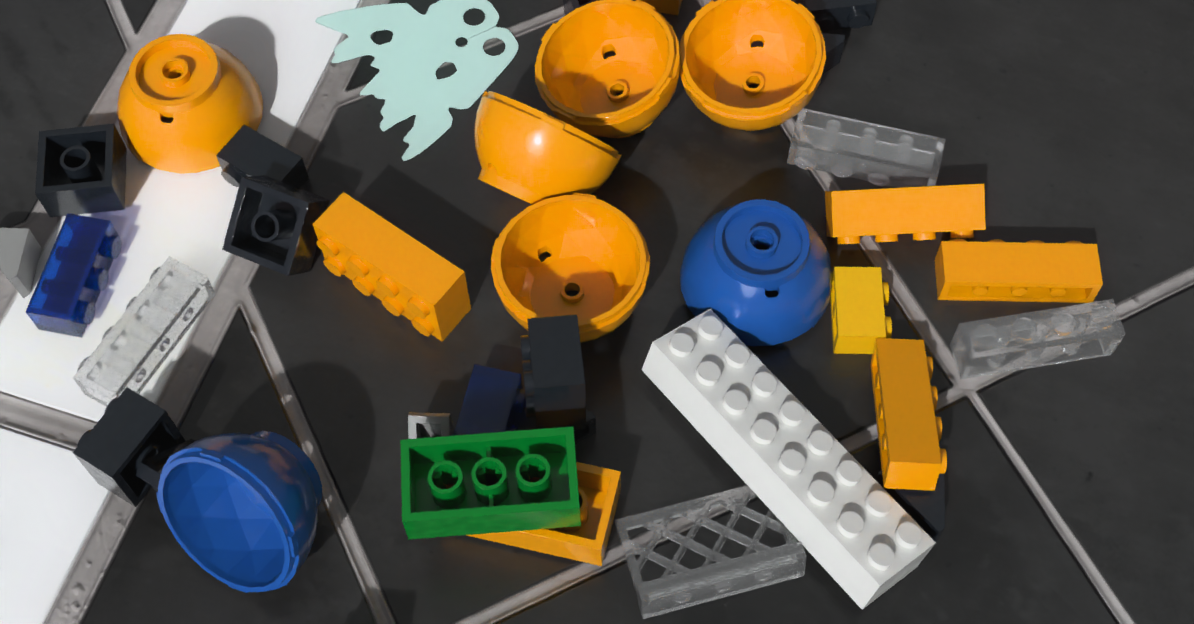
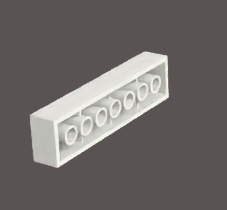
(787, 457)

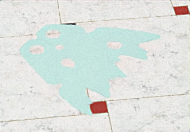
(413, 56)

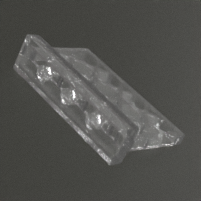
(711, 580)

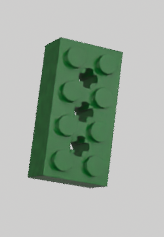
(474, 460)

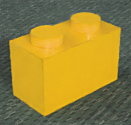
(858, 309)

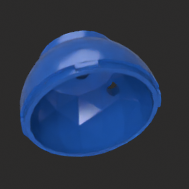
(731, 275)
(243, 507)

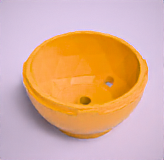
(722, 64)
(582, 84)
(198, 87)
(536, 153)
(591, 252)

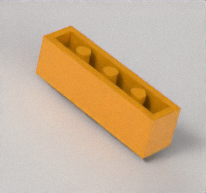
(905, 211)
(1018, 271)
(906, 415)

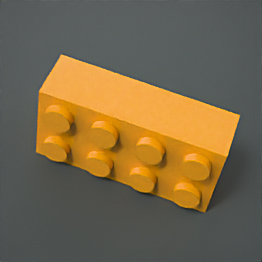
(392, 267)
(587, 543)

